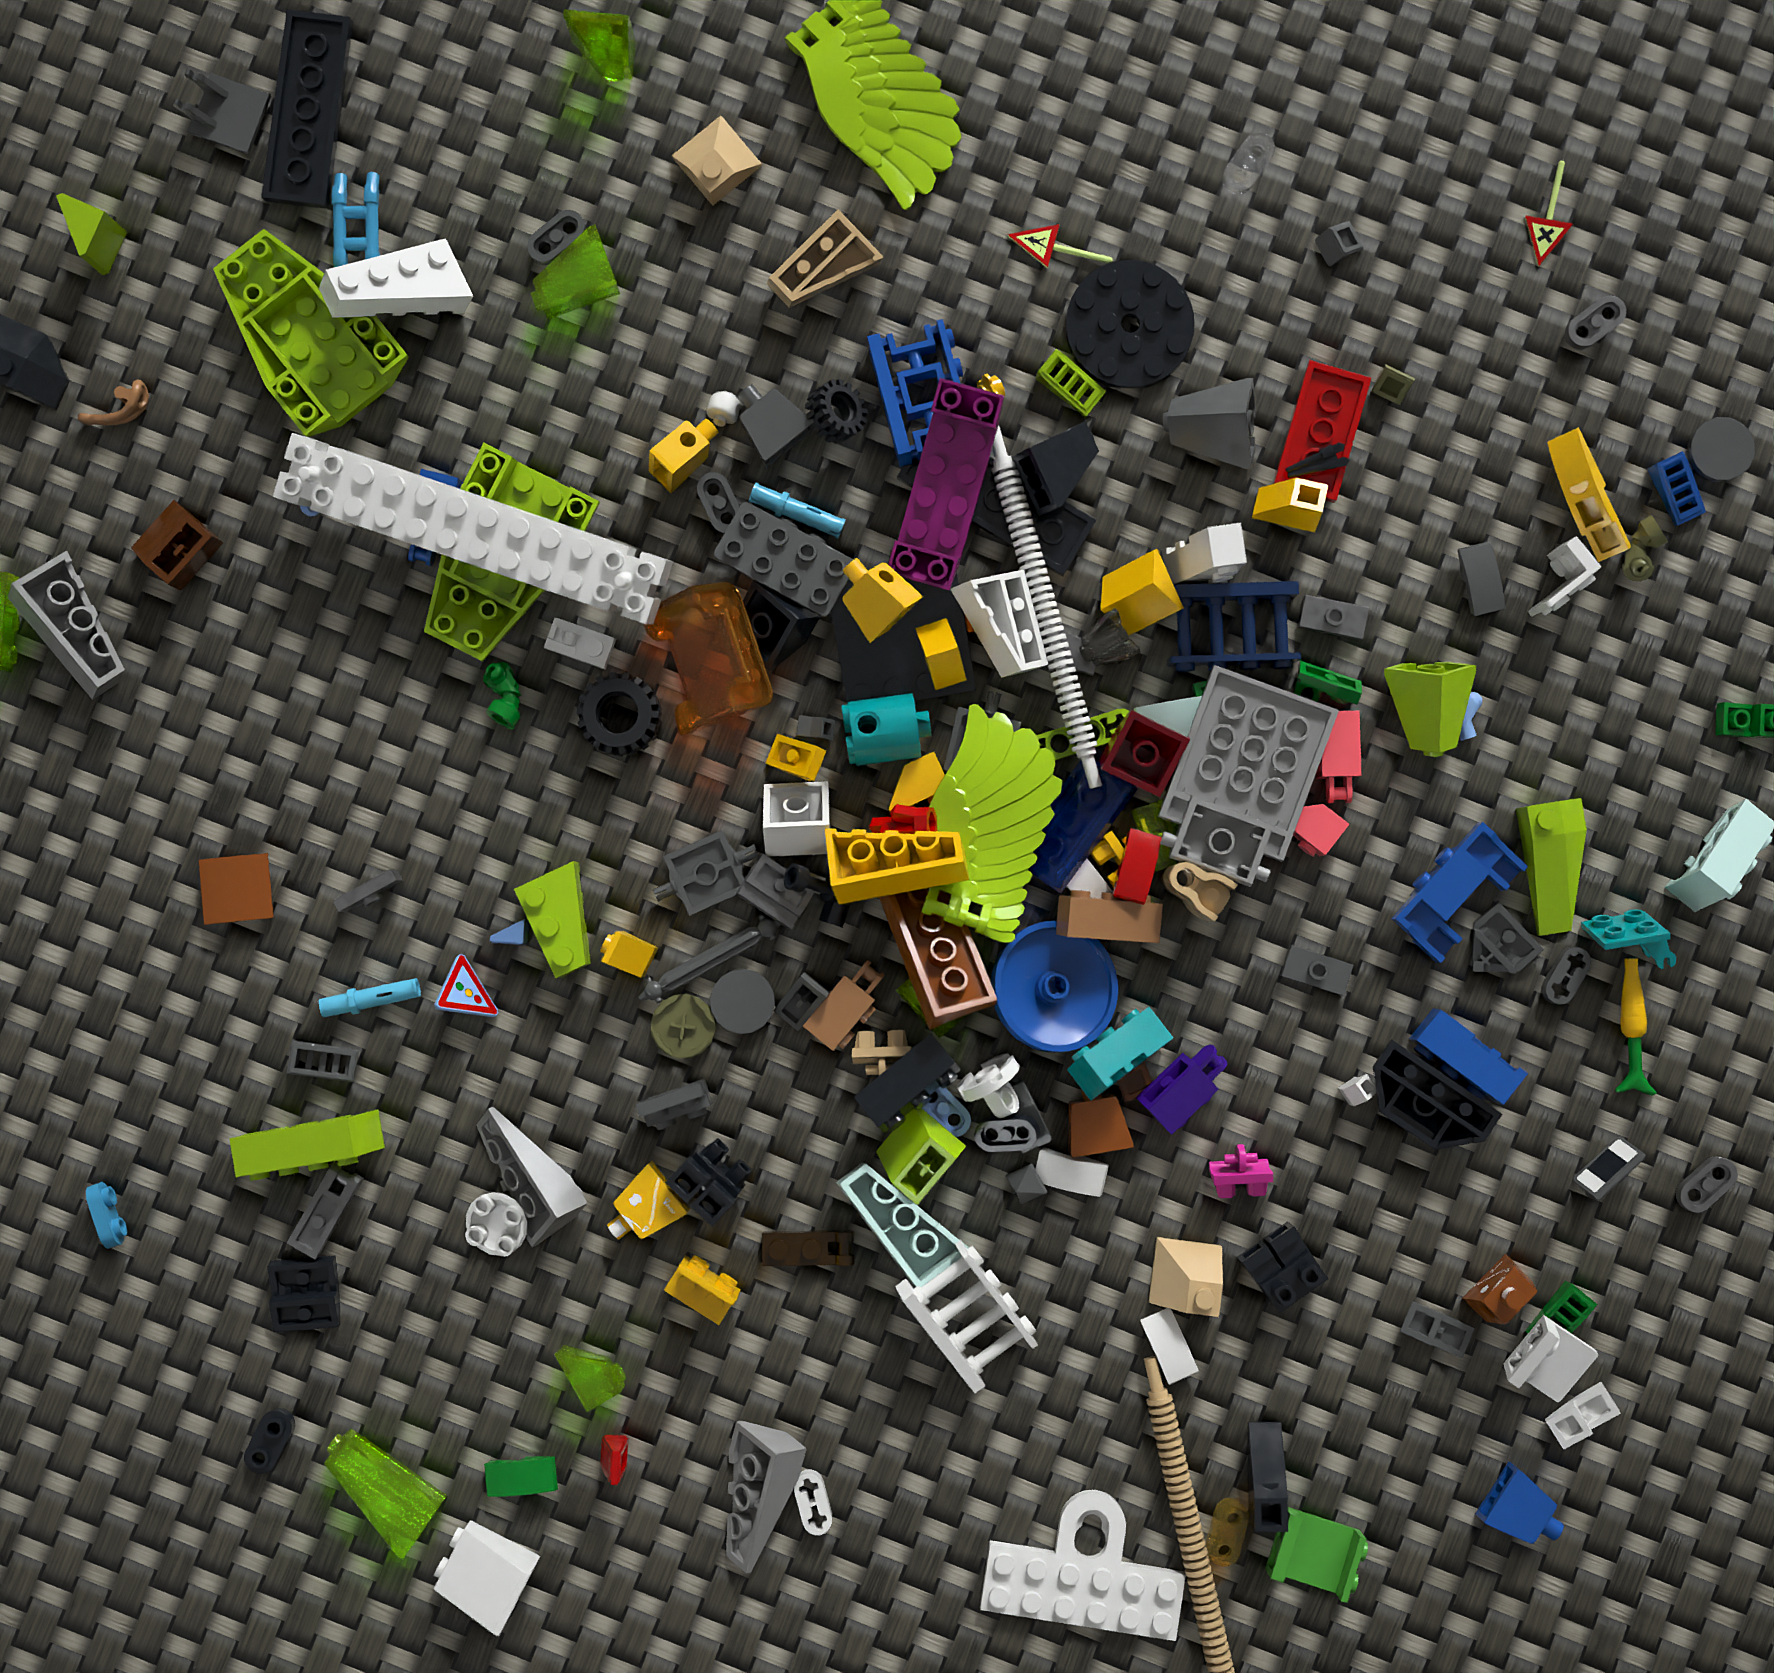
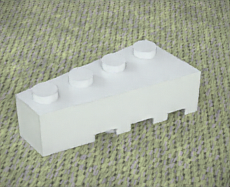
(399, 282)

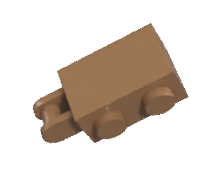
(844, 1008)

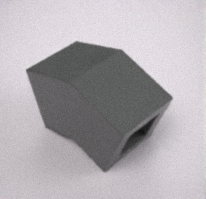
(815, 728)

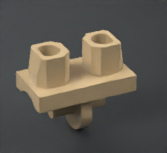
(867, 1053)

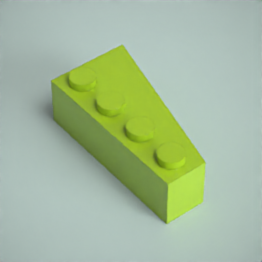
(306, 1144)

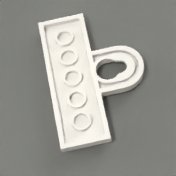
(1081, 1588)

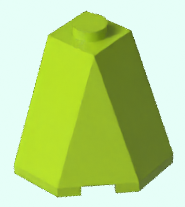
(1431, 702)

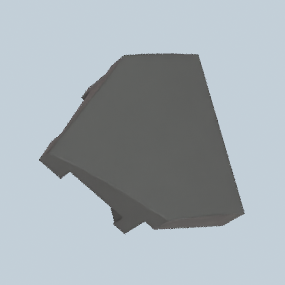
(1501, 942)

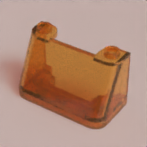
(712, 655)

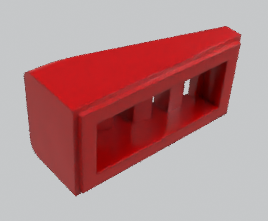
(614, 1457)

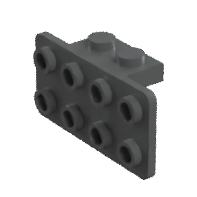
(784, 559)

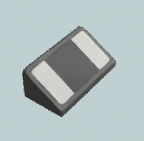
(1608, 1168)

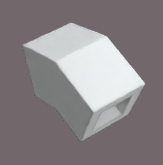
(1358, 1090)

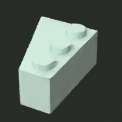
(1724, 858)

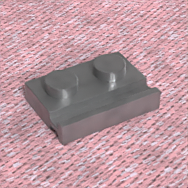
(766, 892)

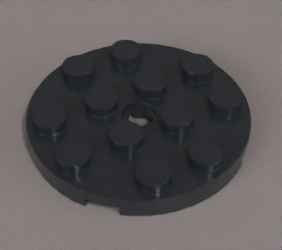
(1137, 292)

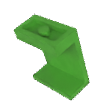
(1318, 1553)

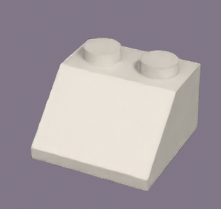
(796, 818)

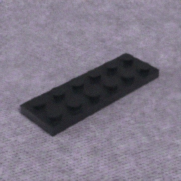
(307, 109)
(1058, 531)

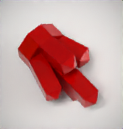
(906, 820)

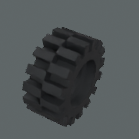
(824, 416)

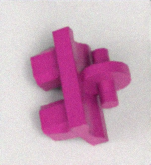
(1241, 1169)

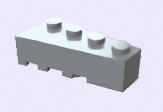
(63, 617)

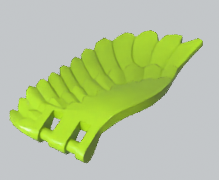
(878, 95)
(999, 804)

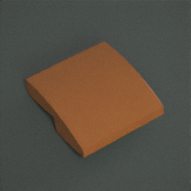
(235, 888)

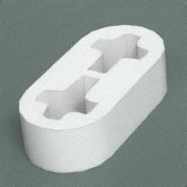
(805, 1503)

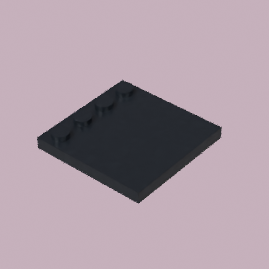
(896, 660)

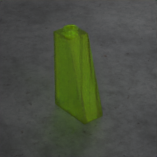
(384, 1490)

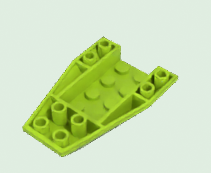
(309, 361)
(477, 606)

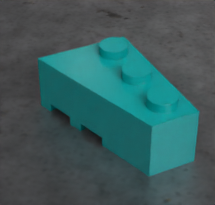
(1118, 1052)

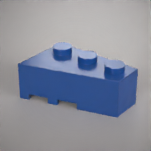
(1466, 1057)

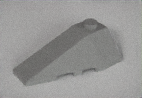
(763, 1478)

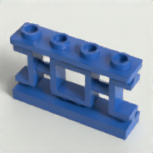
(897, 397)

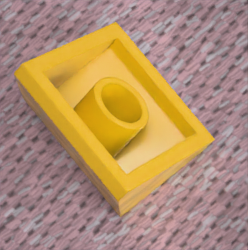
(1140, 592)

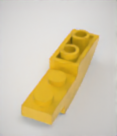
(1586, 495)

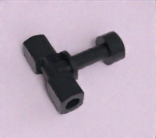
(799, 878)

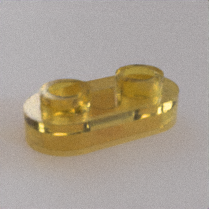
(1227, 1533)

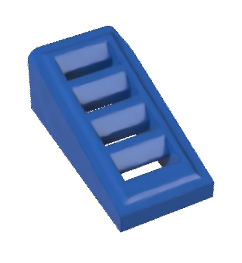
(1685, 475)

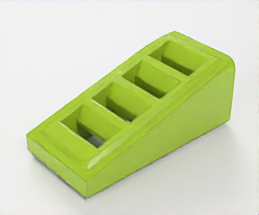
(1053, 385)

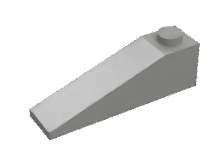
(531, 1176)

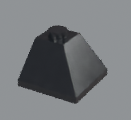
(777, 624)

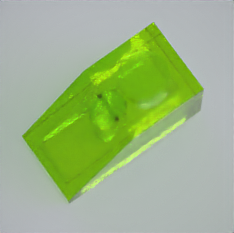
(591, 1375)

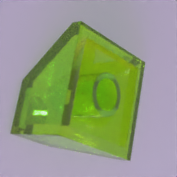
(604, 41)

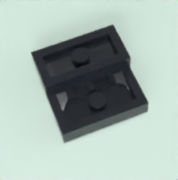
(304, 1293)

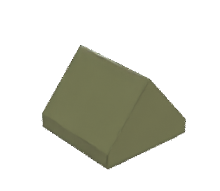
(1392, 384)

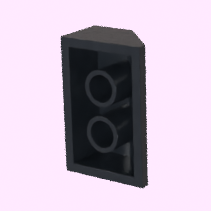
(908, 1084)

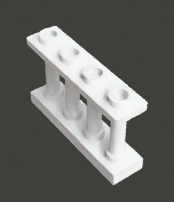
(936, 1321)

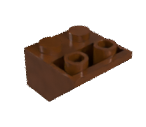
(176, 546)

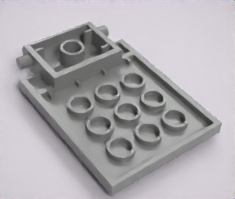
(1244, 775)

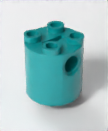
(894, 727)

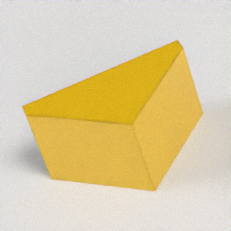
(941, 654)

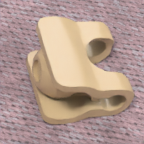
(1203, 893)

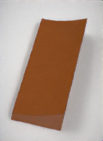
(938, 959)

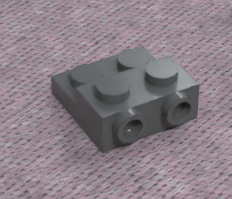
(665, 1107)

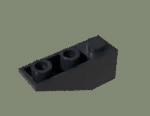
(1267, 1478)

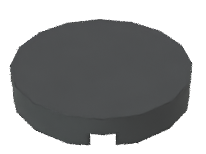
(1721, 449)
(742, 1001)

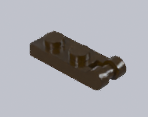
(806, 1248)

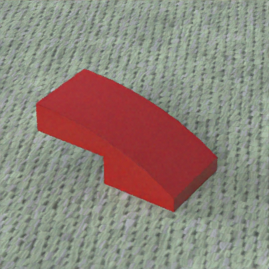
(1137, 866)

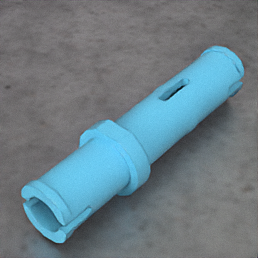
(785, 505)
(356, 1000)

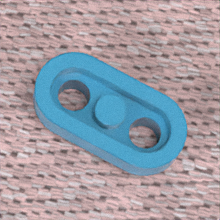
(102, 1207)

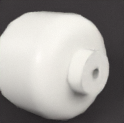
(723, 408)

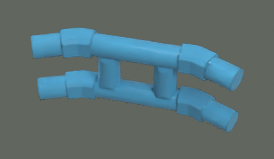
(341, 212)

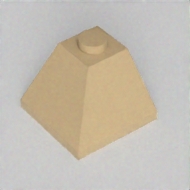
(716, 160)
(1187, 1276)

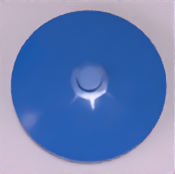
(1054, 988)

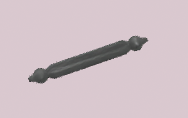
(709, 959)

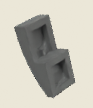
(1482, 578)
(1437, 1329)

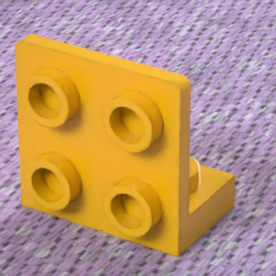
(703, 1289)

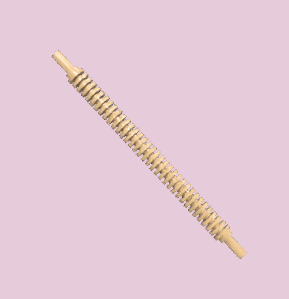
(1188, 1524)

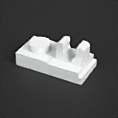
(580, 643)

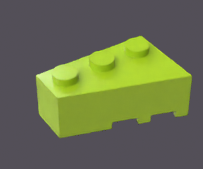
(557, 918)

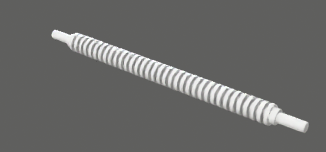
(1018, 516)

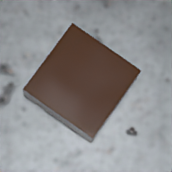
(1134, 1082)

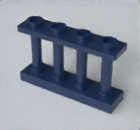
(1247, 595)

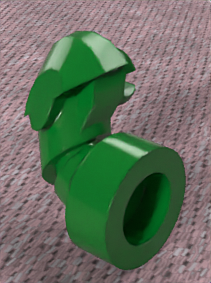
(501, 680)

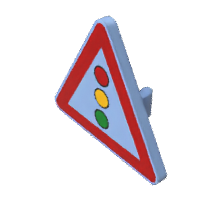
(464, 992)

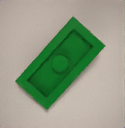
(1337, 686)

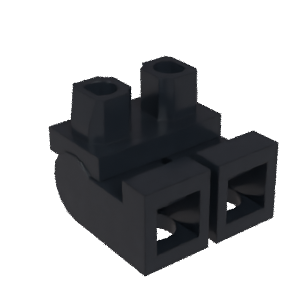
(711, 1179)
(1299, 1270)

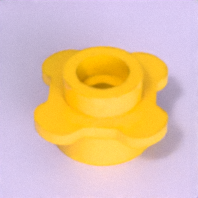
(991, 384)

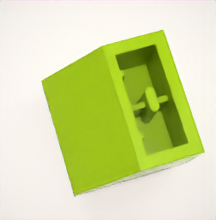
(918, 1154)

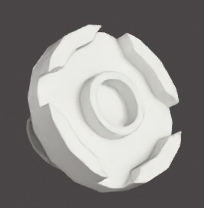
(993, 1085)

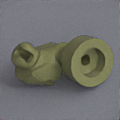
(1637, 563)

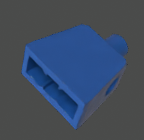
(1519, 1507)

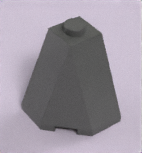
(1216, 422)

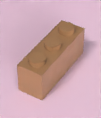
(1108, 918)

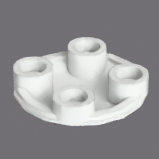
(496, 1224)

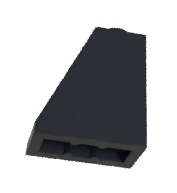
(1056, 466)

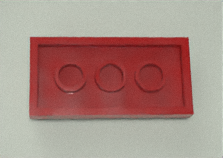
(1323, 415)

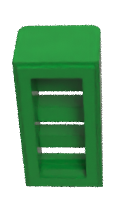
(1560, 1299)

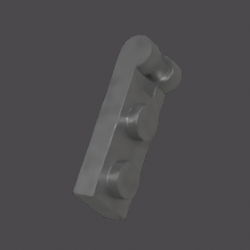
(324, 1211)

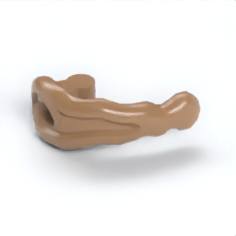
(135, 404)

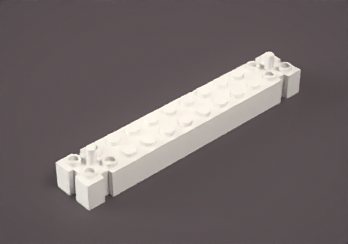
(472, 528)

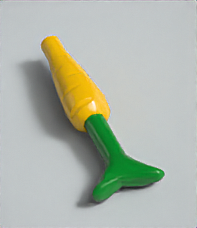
(1634, 1026)

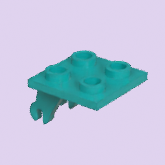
(1632, 929)

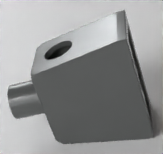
(772, 423)

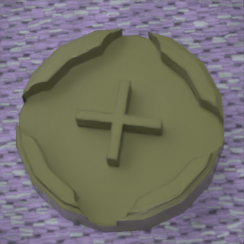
(683, 1026)

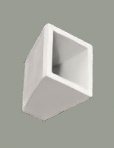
(484, 1575)

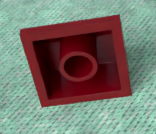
(1143, 752)

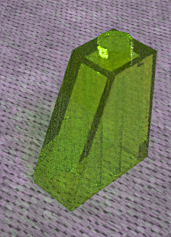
(575, 277)

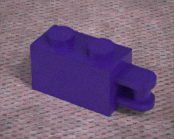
(1183, 1088)

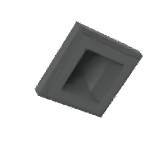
(1026, 1183)

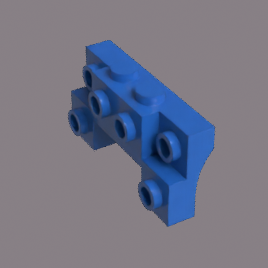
(1450, 884)

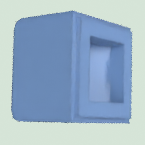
(514, 934)

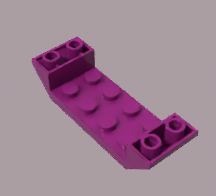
(947, 484)

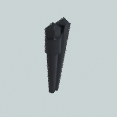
(1323, 460)

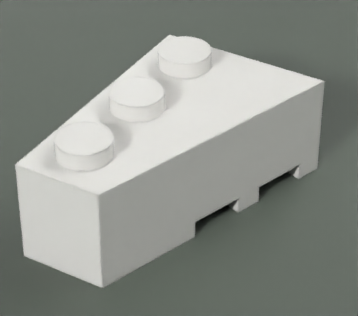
(1210, 556)
(1004, 621)

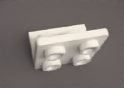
(1577, 567)
(1549, 1359)

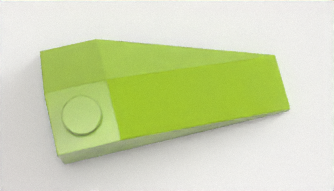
(1553, 851)

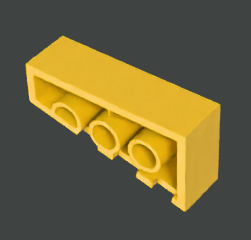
(892, 863)

